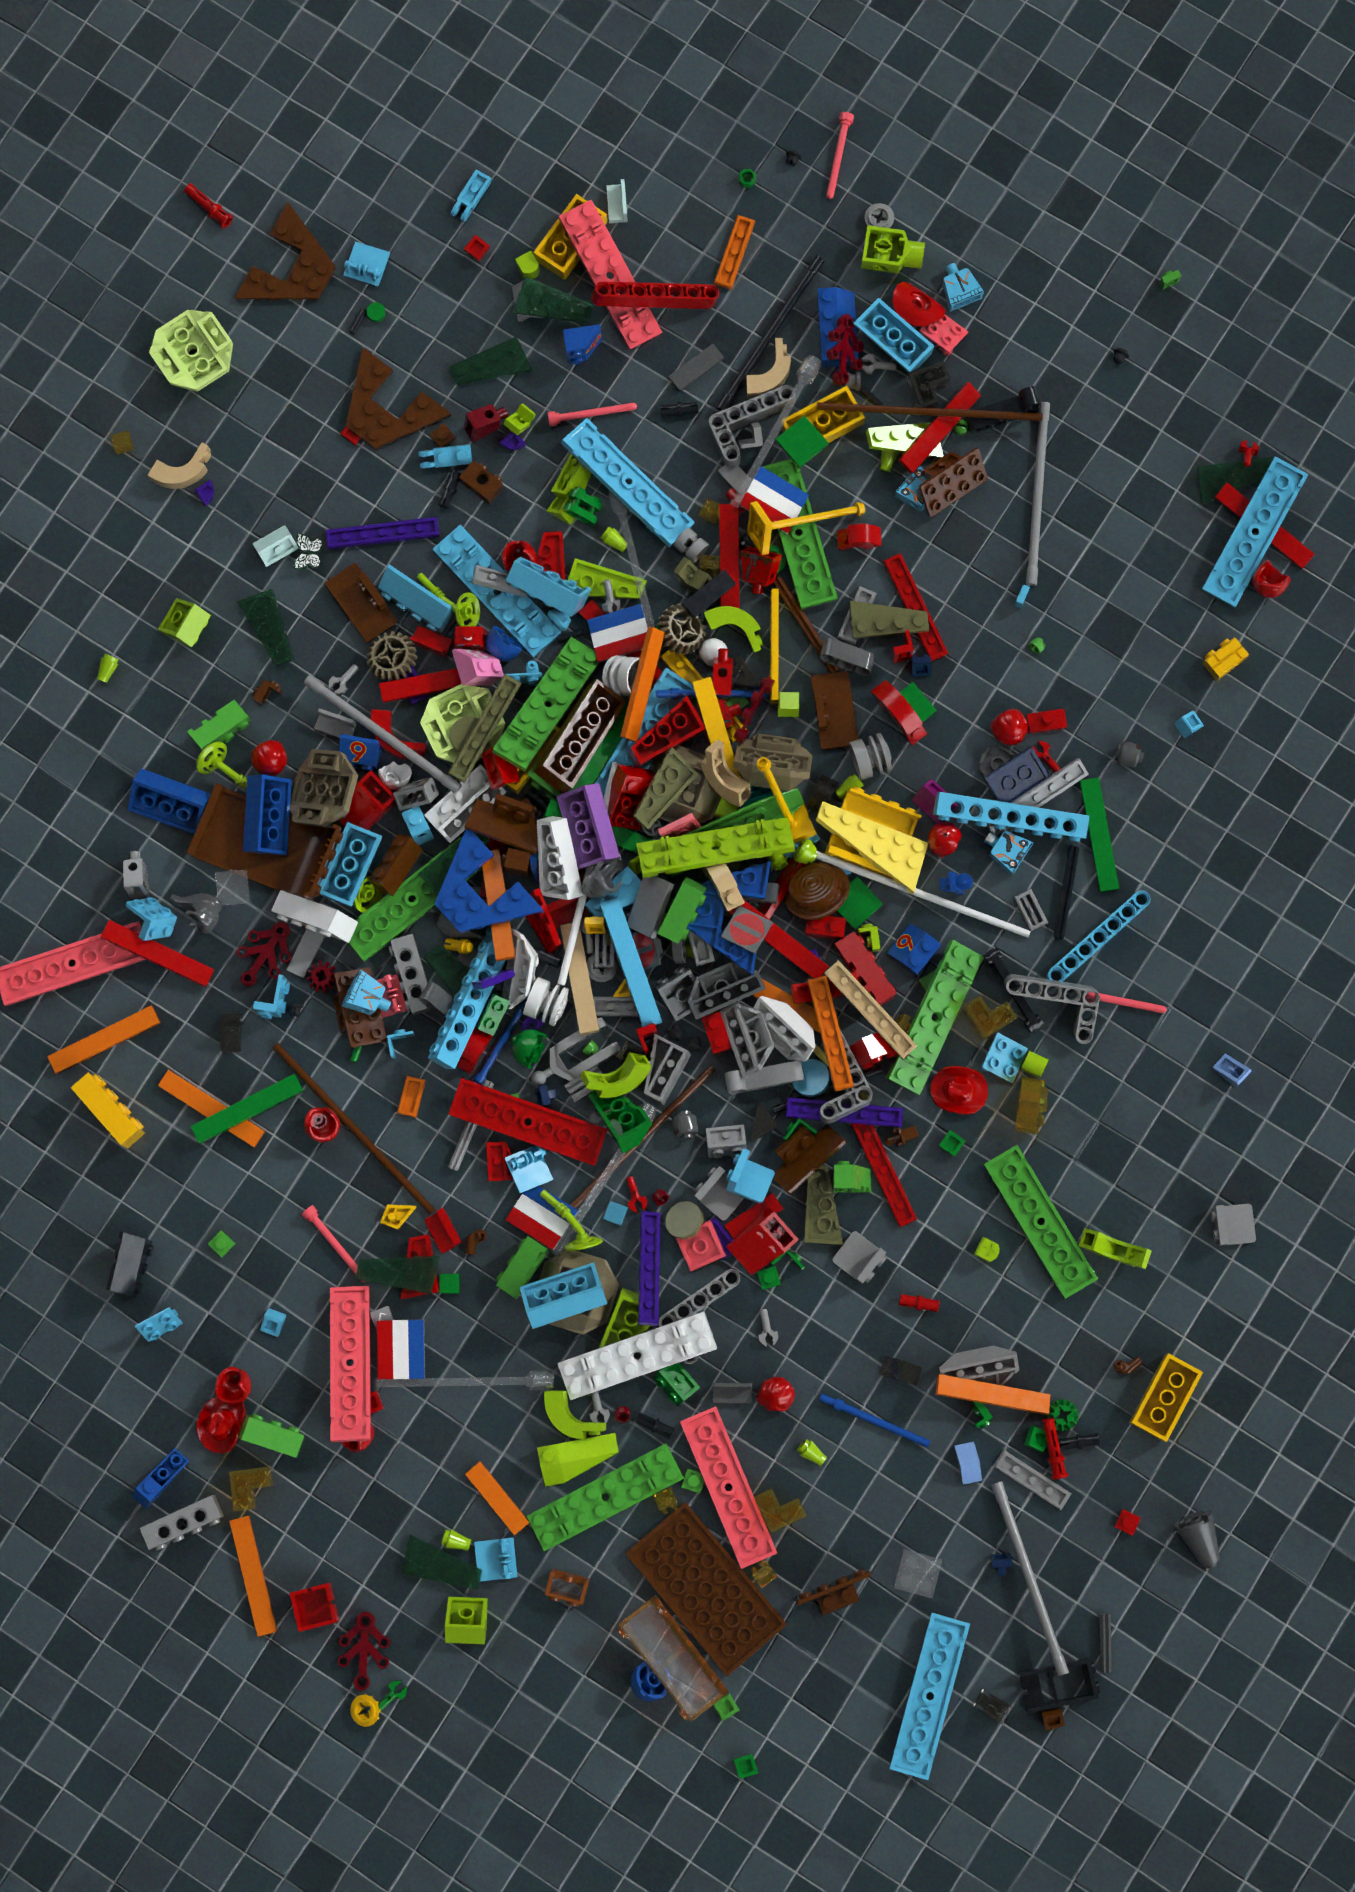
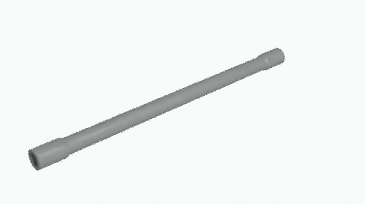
(1032, 570)
(319, 688)
(1057, 1657)

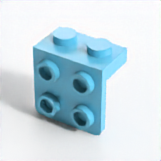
(157, 919)
(276, 1009)
(749, 1178)

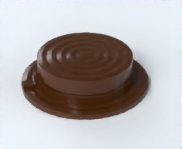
(817, 891)

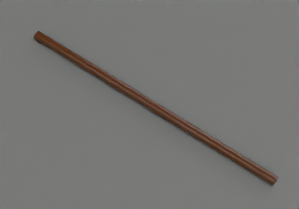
(929, 411)
(655, 1124)
(354, 1129)

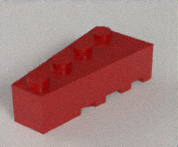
(671, 731)
(869, 974)

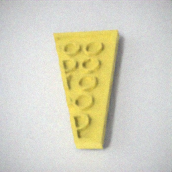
(882, 846)

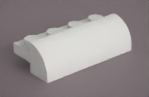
(454, 809)

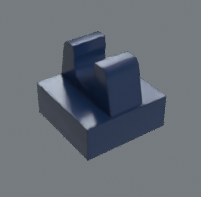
(921, 665)
(544, 1096)
(1001, 1561)

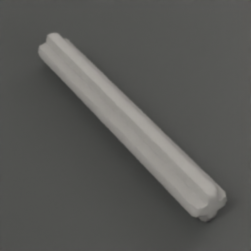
(465, 1139)

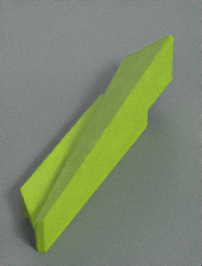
(571, 476)

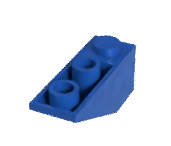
(159, 1478)

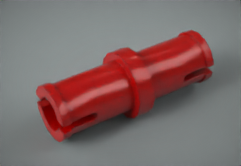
(919, 1302)

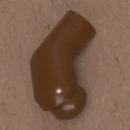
(474, 1239)
(1127, 1367)

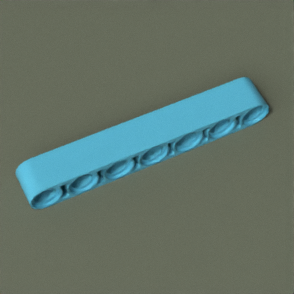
(1104, 931)
(630, 962)

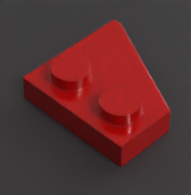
(496, 1166)

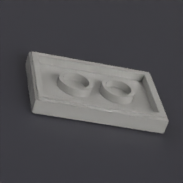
(650, 906)

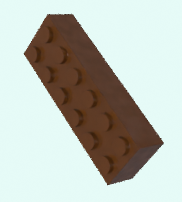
(579, 736)

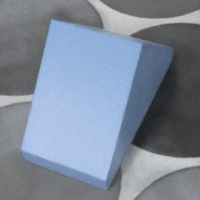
(1231, 1070)
(968, 1463)

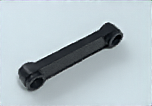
(1033, 1021)

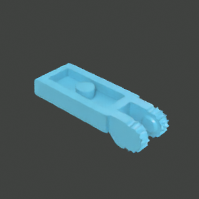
(471, 194)
(447, 456)

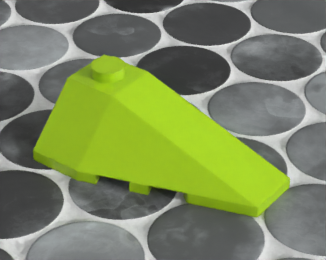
(623, 1319)
(569, 1459)

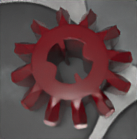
(315, 981)

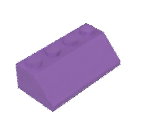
(588, 825)

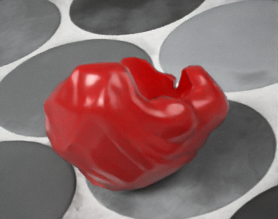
(776, 1394)

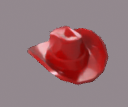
(916, 306)
(959, 1090)
(220, 1425)

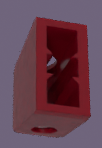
(483, 421)

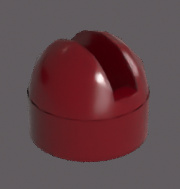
(660, 1197)
(622, 1418)

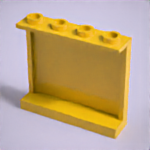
(876, 810)

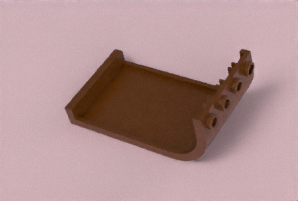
(221, 838)

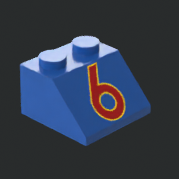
(581, 342)
(361, 751)
(914, 949)

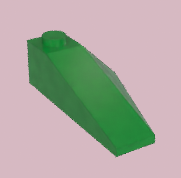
(623, 1120)

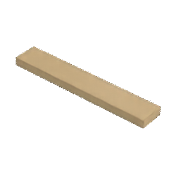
(581, 984)
(870, 1009)

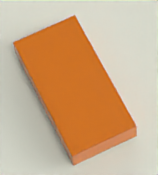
(411, 1096)

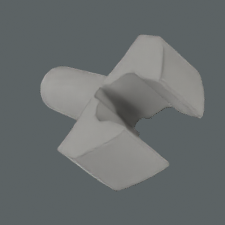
(876, 364)
(611, 604)
(342, 680)
(589, 938)
(766, 1328)
(598, 1407)

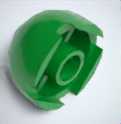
(528, 1047)

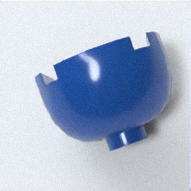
(502, 645)
(646, 1684)

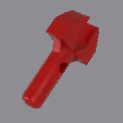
(1248, 452)
(1045, 756)
(635, 1195)

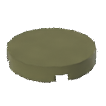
(461, 731)
(684, 1220)

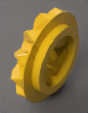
(358, 1706)

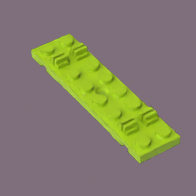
(734, 844)

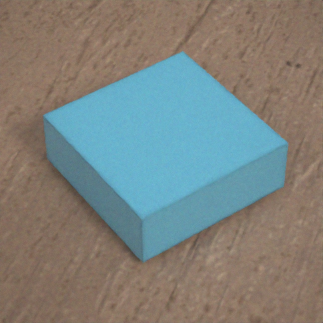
(1022, 595)

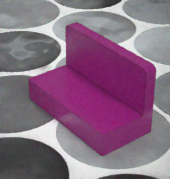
(926, 799)

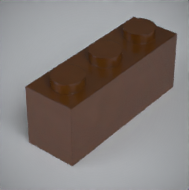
(395, 865)

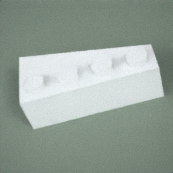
(557, 860)
(314, 916)

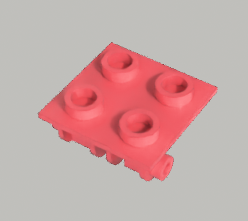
(944, 333)
(393, 994)

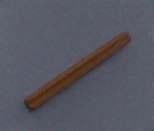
(802, 619)

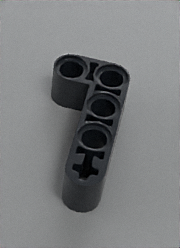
(1026, 402)

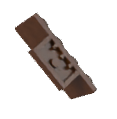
(951, 479)
(361, 602)
(834, 709)
(505, 822)
(360, 1027)
(804, 1155)
(837, 1595)

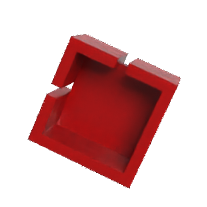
(314, 1607)

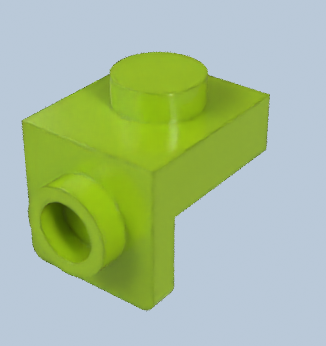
(520, 419)

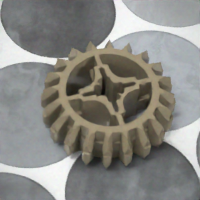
(677, 629)
(377, 658)

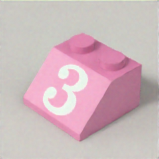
(477, 667)

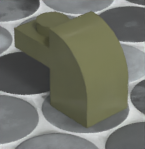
(690, 576)

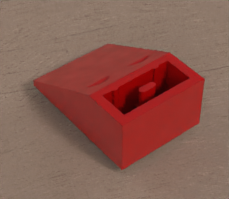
(626, 793)
(369, 802)
(762, 1241)

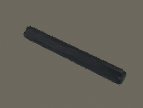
(1066, 892)

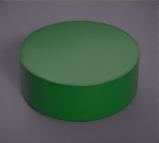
(376, 312)

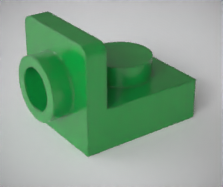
(981, 1410)

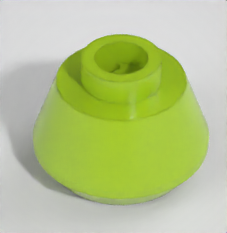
(805, 852)

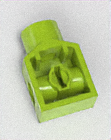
(890, 250)

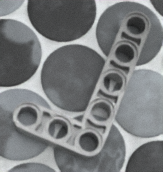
(745, 418)
(1060, 996)
(852, 1096)
(709, 1299)

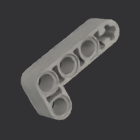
(765, 1078)

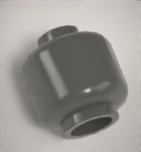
(1129, 754)
(685, 1125)

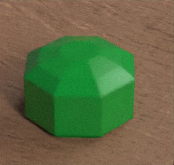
(747, 178)

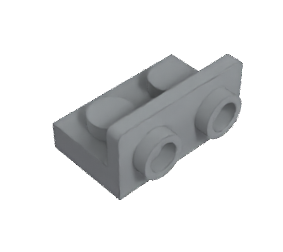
(725, 1141)

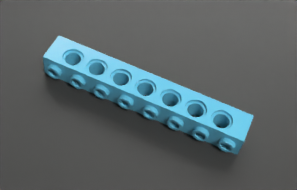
(1078, 822)
(457, 1040)

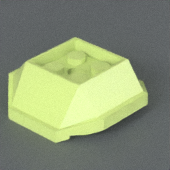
(188, 332)
(446, 709)

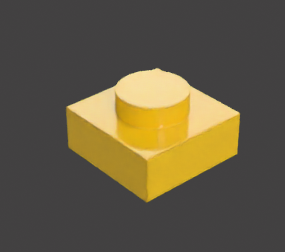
(595, 925)

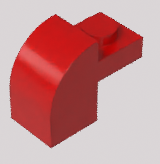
(859, 535)
(473, 1050)

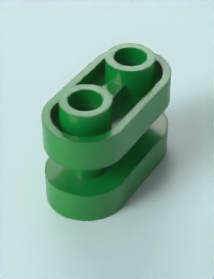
(591, 502)

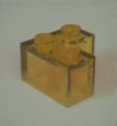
(987, 1021)
(1031, 1105)
(243, 1485)
(776, 1515)

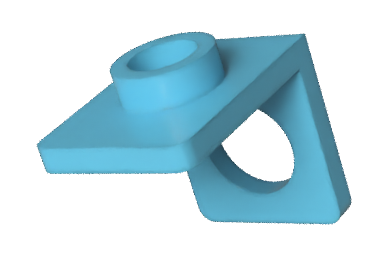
(397, 1035)

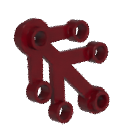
(844, 326)
(766, 686)
(267, 951)
(364, 1646)

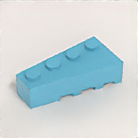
(547, 587)

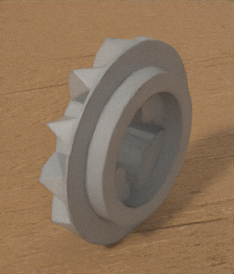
(875, 210)
(595, 974)

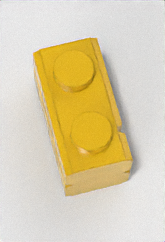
(1225, 658)

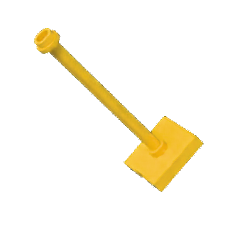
(760, 526)
(799, 821)

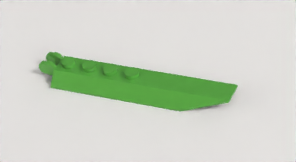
(763, 809)

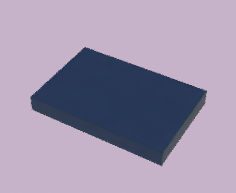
(1016, 776)

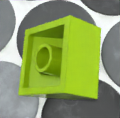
(184, 622)
(466, 1620)

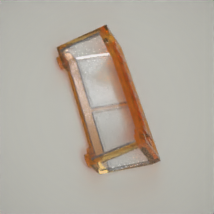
(672, 1658)

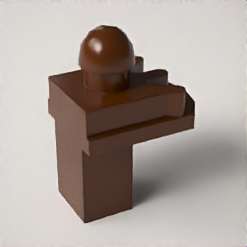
(900, 1136)

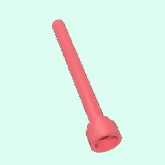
(845, 120)
(556, 418)
(1128, 1002)
(312, 1216)

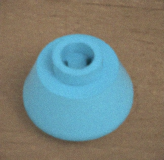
(560, 621)

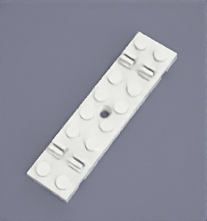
(617, 1361)

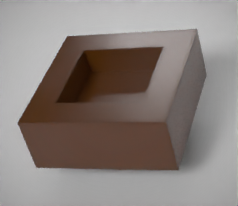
(442, 436)
(1053, 1718)

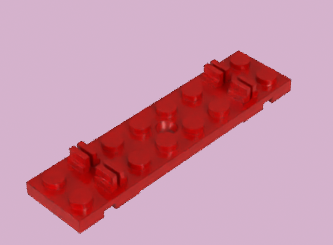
(507, 1115)

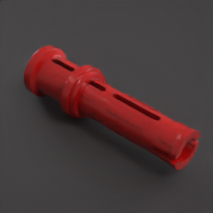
(214, 210)
(1056, 1458)

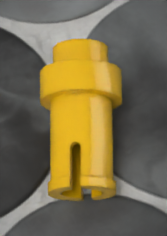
(463, 946)

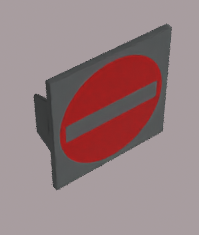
(747, 929)
(648, 950)

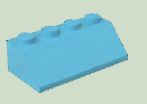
(894, 336)
(415, 599)
(350, 864)
(563, 1295)

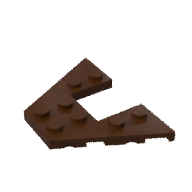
(308, 274)
(375, 423)

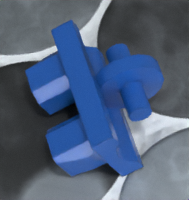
(956, 883)

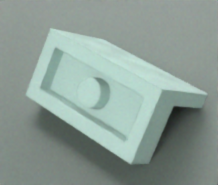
(617, 203)
(275, 545)

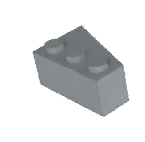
(667, 1065)

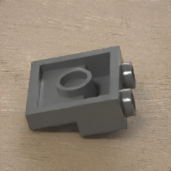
(676, 991)

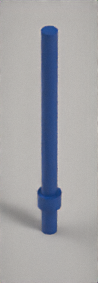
(675, 694)
(480, 1077)
(839, 1405)

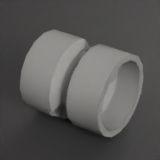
(695, 550)

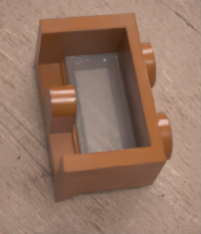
(567, 1587)

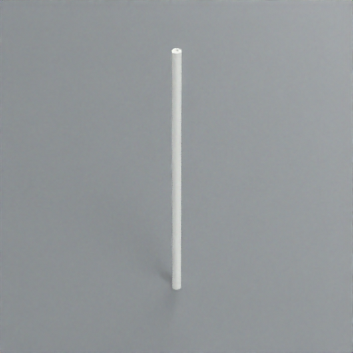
(924, 895)
(581, 900)

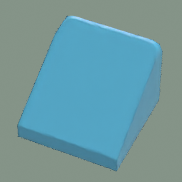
(1188, 724)
(615, 1213)
(273, 1322)

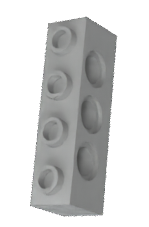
(398, 947)
(208, 1505)

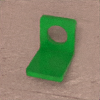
(790, 1129)
(794, 1256)

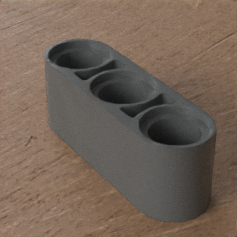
(847, 657)
(437, 1000)

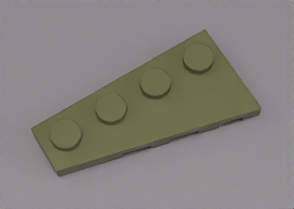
(881, 620)
(667, 784)
(821, 1213)

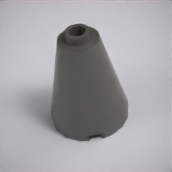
(1200, 1536)

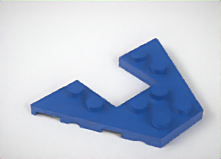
(751, 883)
(464, 906)

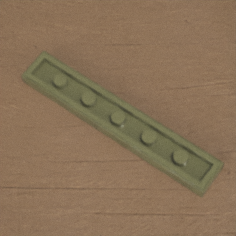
(484, 728)

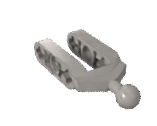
(557, 1066)

